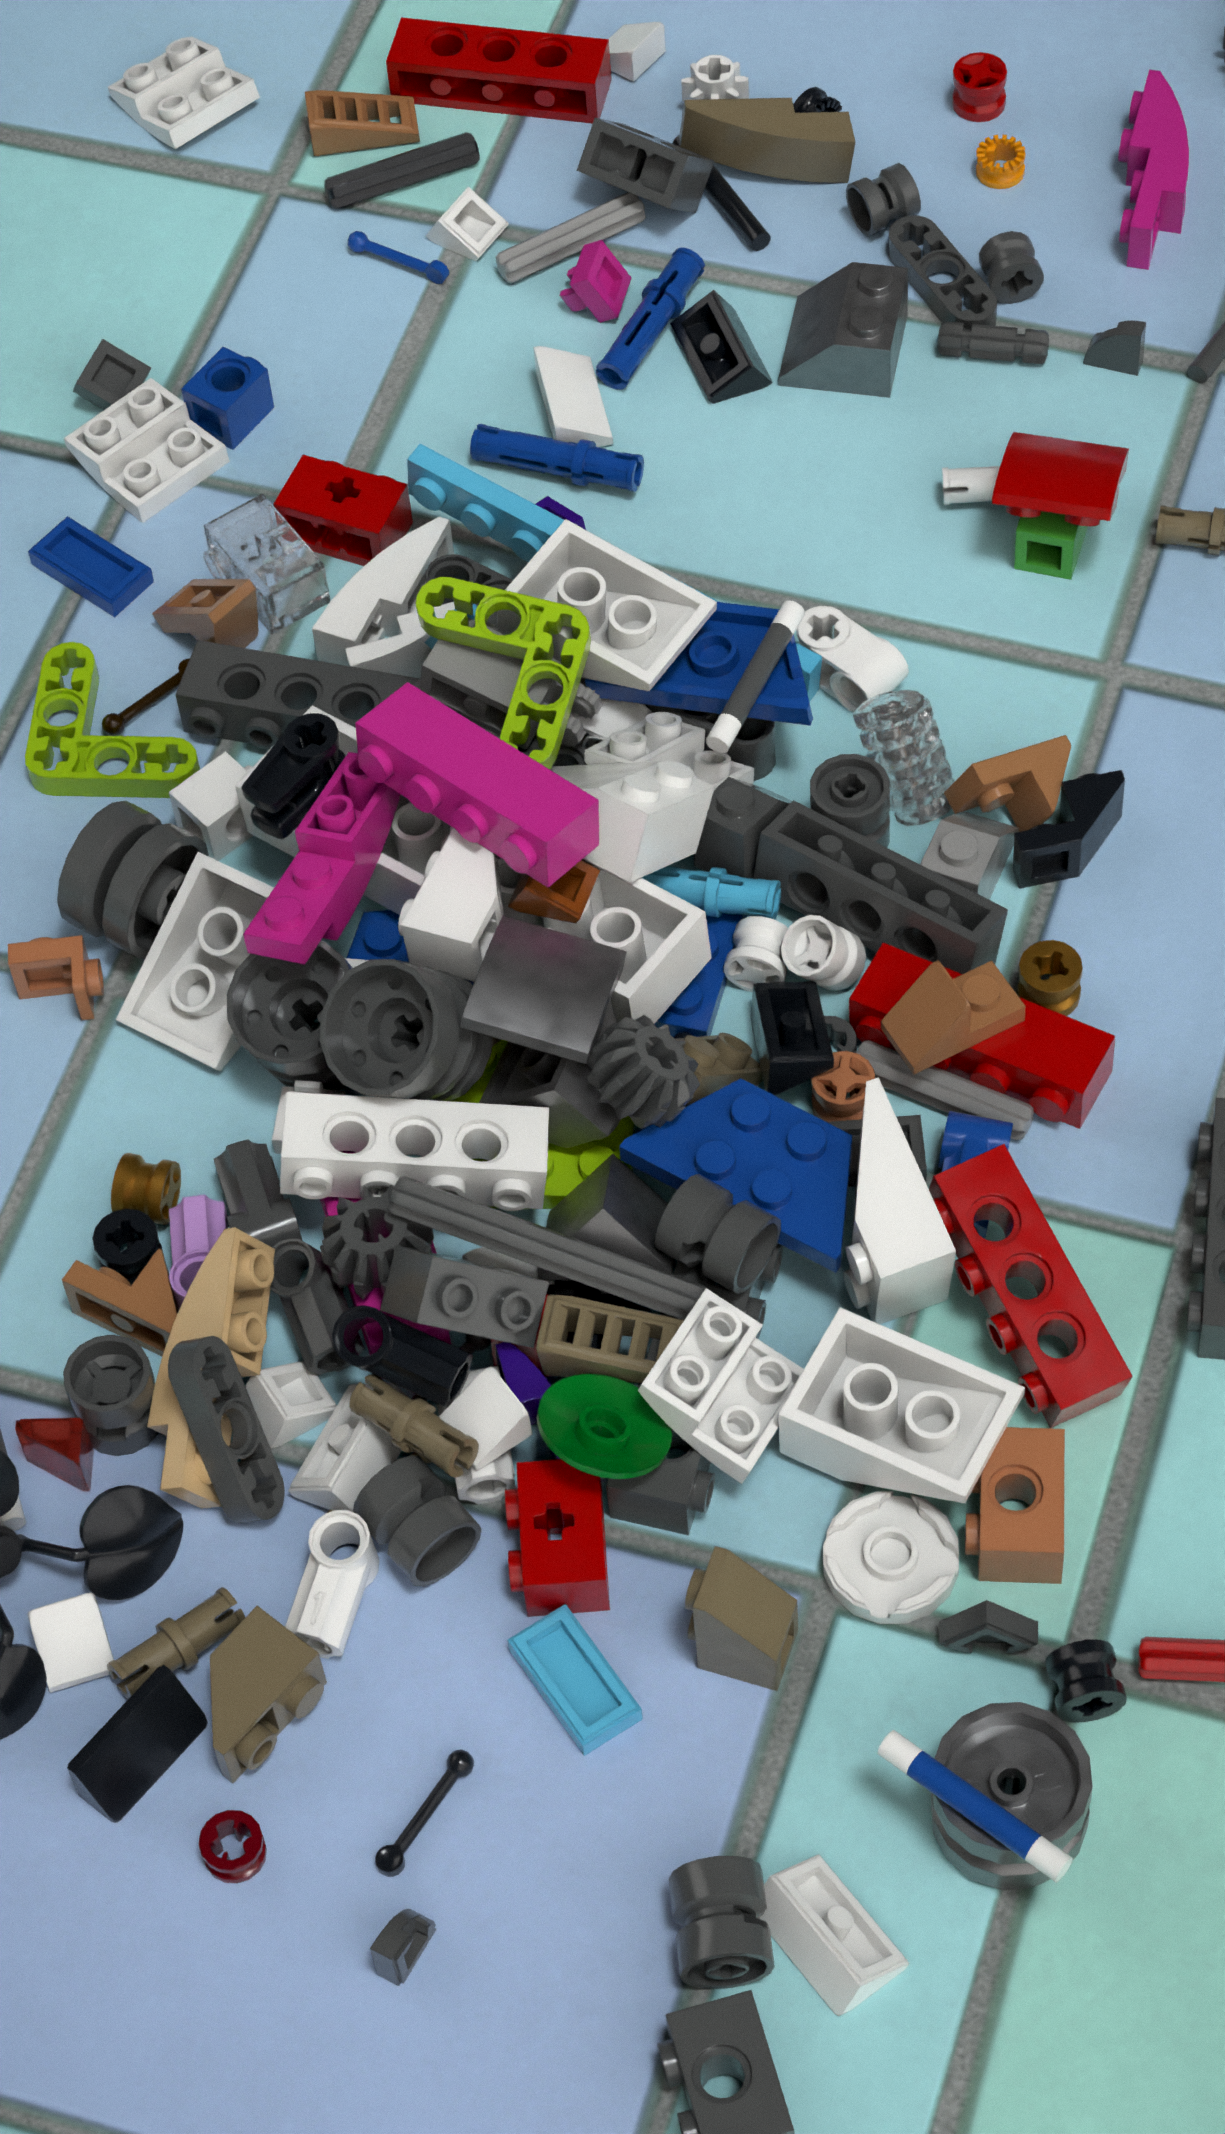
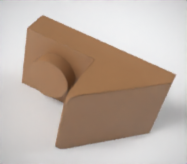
(213, 611)
(1022, 780)
(950, 1015)
(136, 1311)

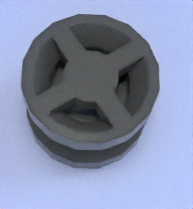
(1011, 267)

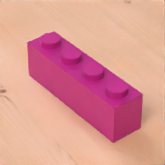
(478, 784)

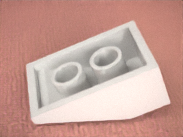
(632, 609)
(646, 813)
(192, 963)
(899, 1241)
(894, 1412)

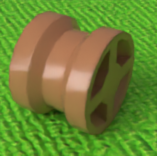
(832, 1086)

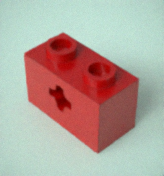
(344, 509)
(564, 1571)

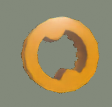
(1005, 150)

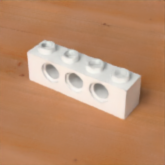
(439, 1131)

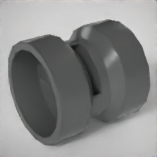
(883, 199)

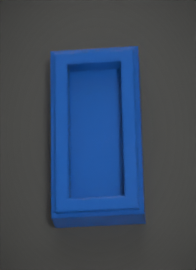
(91, 566)

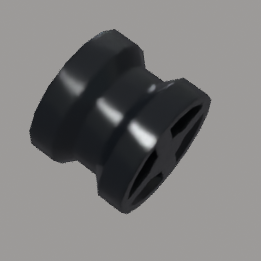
(127, 1227)
(1085, 1680)

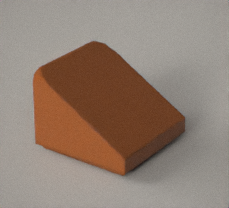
(560, 901)

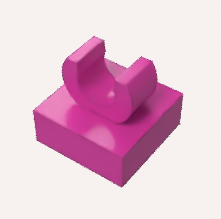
(597, 282)

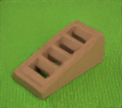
(342, 122)

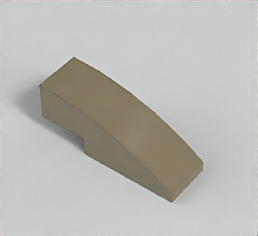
(770, 138)

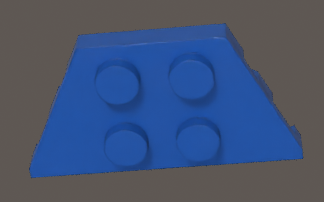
(715, 662)
(761, 1155)

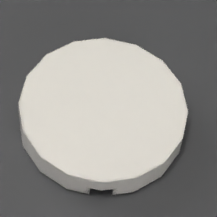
(890, 1558)

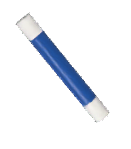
(975, 1806)

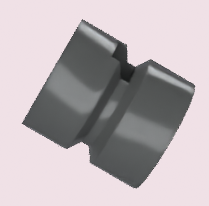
(854, 794)
(724, 1237)
(112, 1392)
(423, 1525)
(721, 1932)

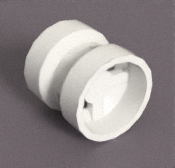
(823, 952)

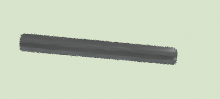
(544, 1248)

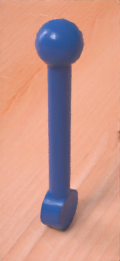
(435, 271)

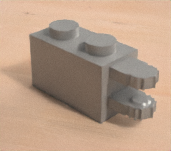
(482, 686)

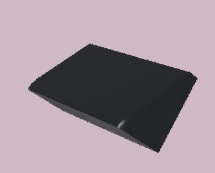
(720, 349)
(789, 1034)
(137, 1745)

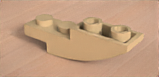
(225, 1302)

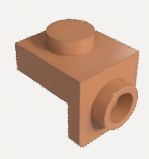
(56, 968)

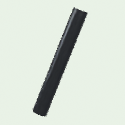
(735, 209)

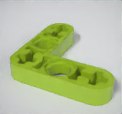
(529, 642)
(85, 752)

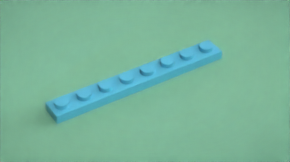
(510, 519)

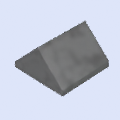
(613, 1213)

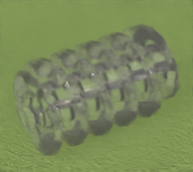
(906, 742)

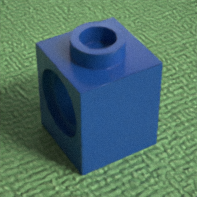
(229, 396)

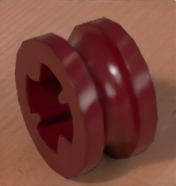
(210, 1845)

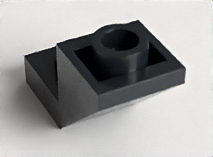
(1062, 851)

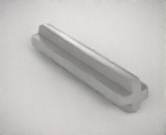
(570, 237)
(946, 1089)

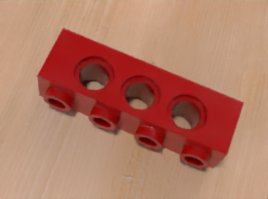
(500, 70)
(995, 1191)

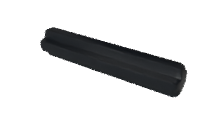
(401, 170)

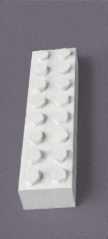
(658, 930)

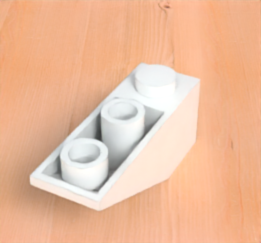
(454, 909)

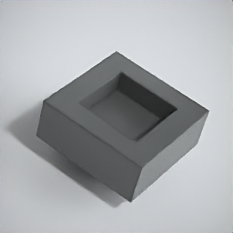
(110, 375)

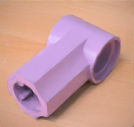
(193, 1231)

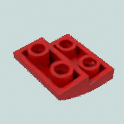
(1060, 478)

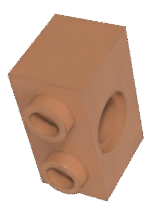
(1029, 1541)

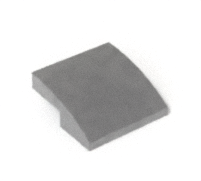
(543, 989)

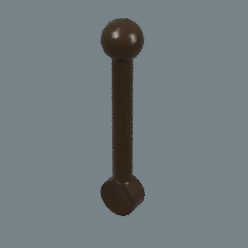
(114, 723)

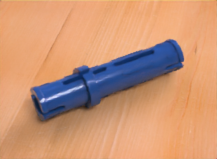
(661, 301)
(578, 461)

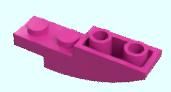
(1156, 169)
(331, 871)

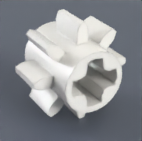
(715, 79)

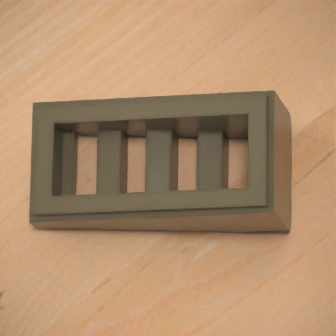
(590, 1317)

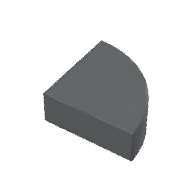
(1118, 348)
(988, 1624)
(401, 1945)

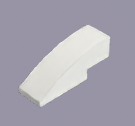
(380, 592)

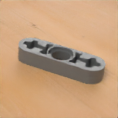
(940, 255)
(245, 1488)

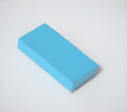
(575, 1679)

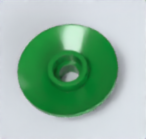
(603, 1427)

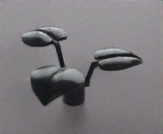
(126, 1549)

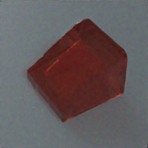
(59, 1448)

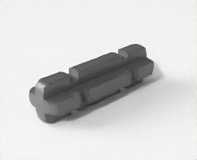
(993, 342)

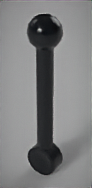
(390, 1857)

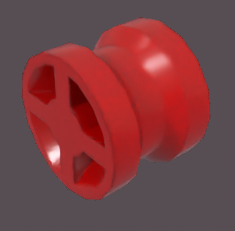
(979, 87)

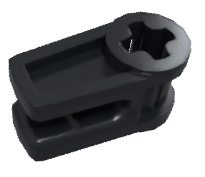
(293, 775)

